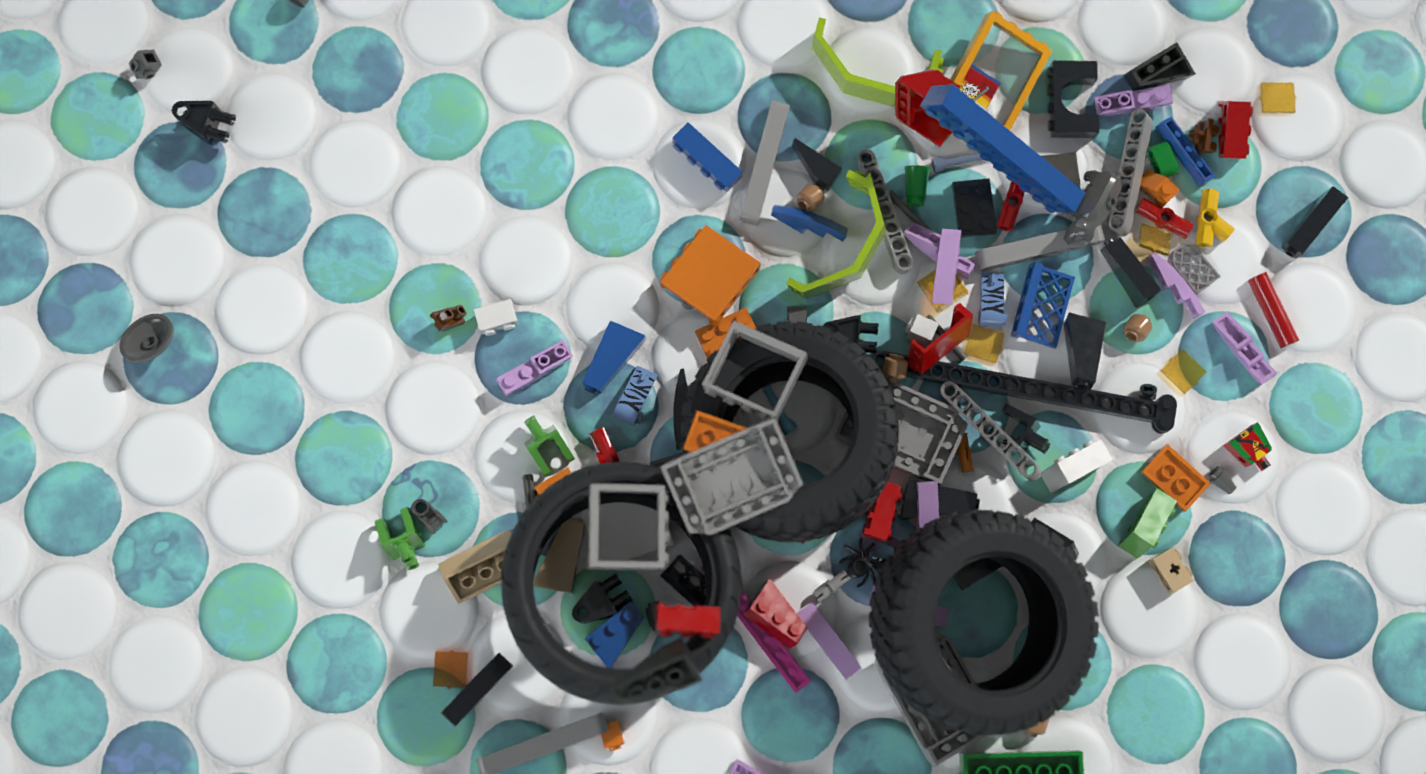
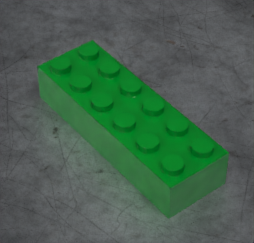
(1023, 762)

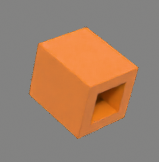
(614, 737)

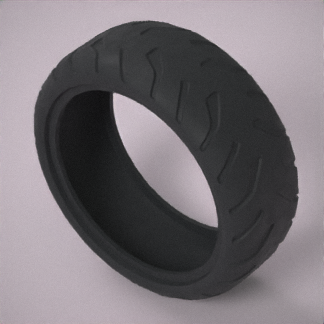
(544, 517)

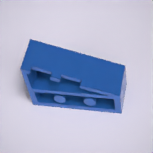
(614, 634)

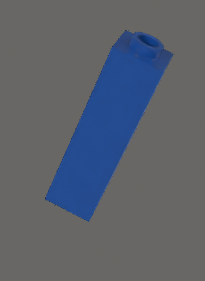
(612, 354)

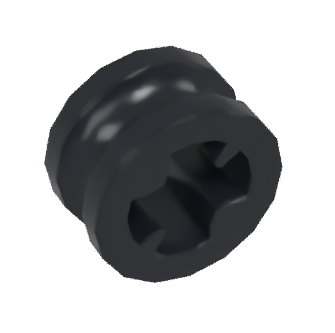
(1148, 392)

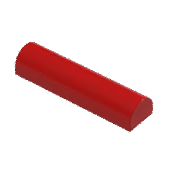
(1273, 310)

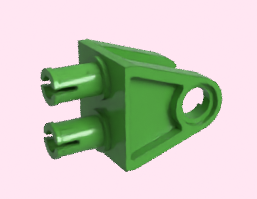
(540, 436)
(403, 545)

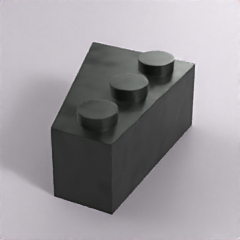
(1160, 69)

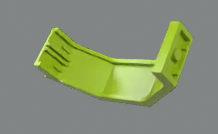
(853, 84)
(858, 181)

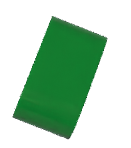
(1163, 159)

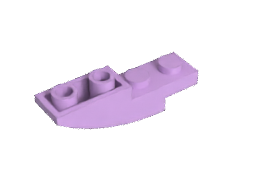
(1128, 101)
(535, 368)

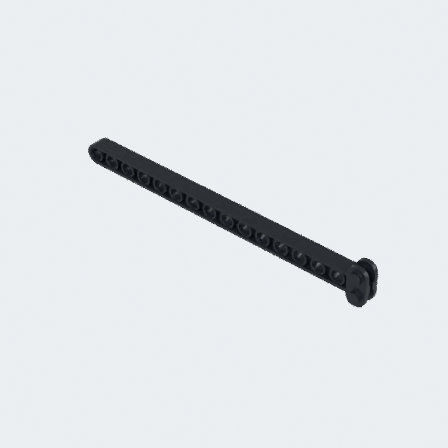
(1161, 412)

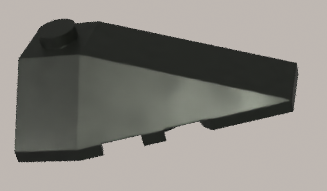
(664, 669)

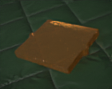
(450, 669)

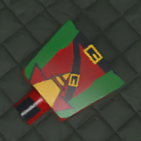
(1250, 447)

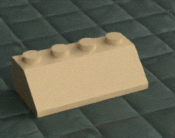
(475, 568)

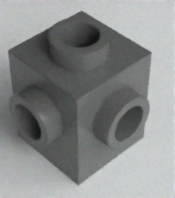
(145, 64)

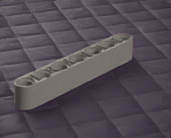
(764, 162)
(1130, 164)
(890, 219)
(1032, 249)
(998, 434)
(543, 744)

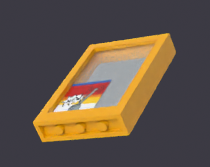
(1001, 67)

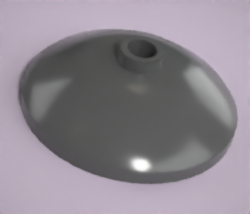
(146, 338)

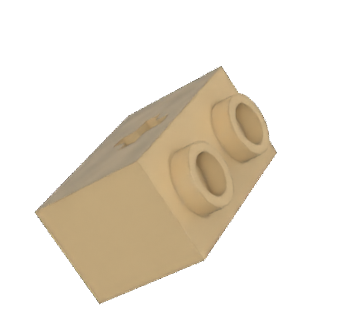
(1162, 564)

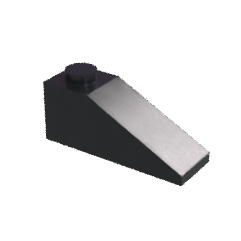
(819, 168)

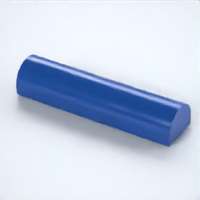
(1185, 151)

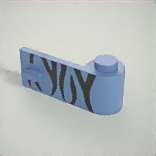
(992, 301)
(634, 396)

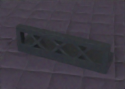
(683, 584)

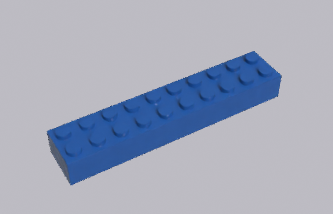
(1002, 148)

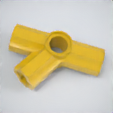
(1216, 225)

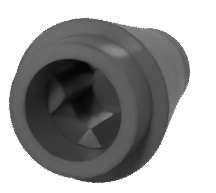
(1221, 479)

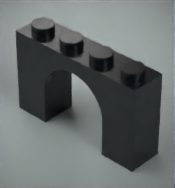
(1062, 121)

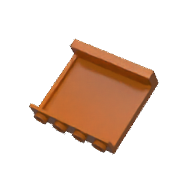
(710, 274)

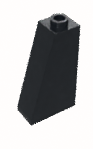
(1314, 222)
(1130, 272)
(1084, 347)
(949, 500)

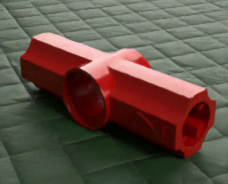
(1009, 212)
(1175, 223)
(605, 451)

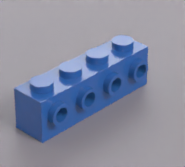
(706, 157)

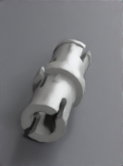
(831, 586)

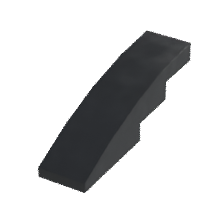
(679, 399)
(477, 689)

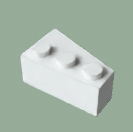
(1076, 465)

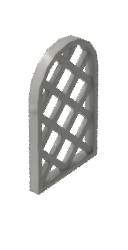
(1200, 255)

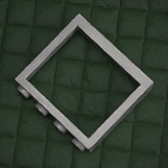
(764, 341)
(593, 526)

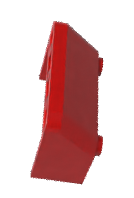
(909, 95)

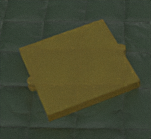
(1277, 97)
(1154, 239)
(984, 343)
(1183, 371)

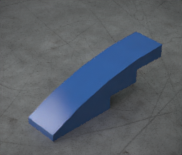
(802, 220)

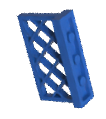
(1027, 300)

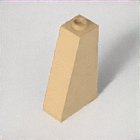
(561, 561)

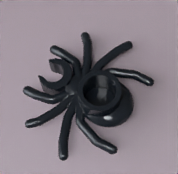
(862, 563)

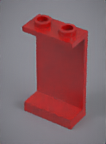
(922, 359)

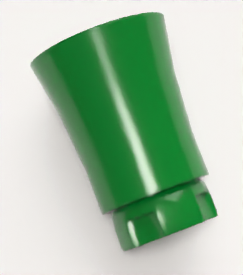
(916, 184)

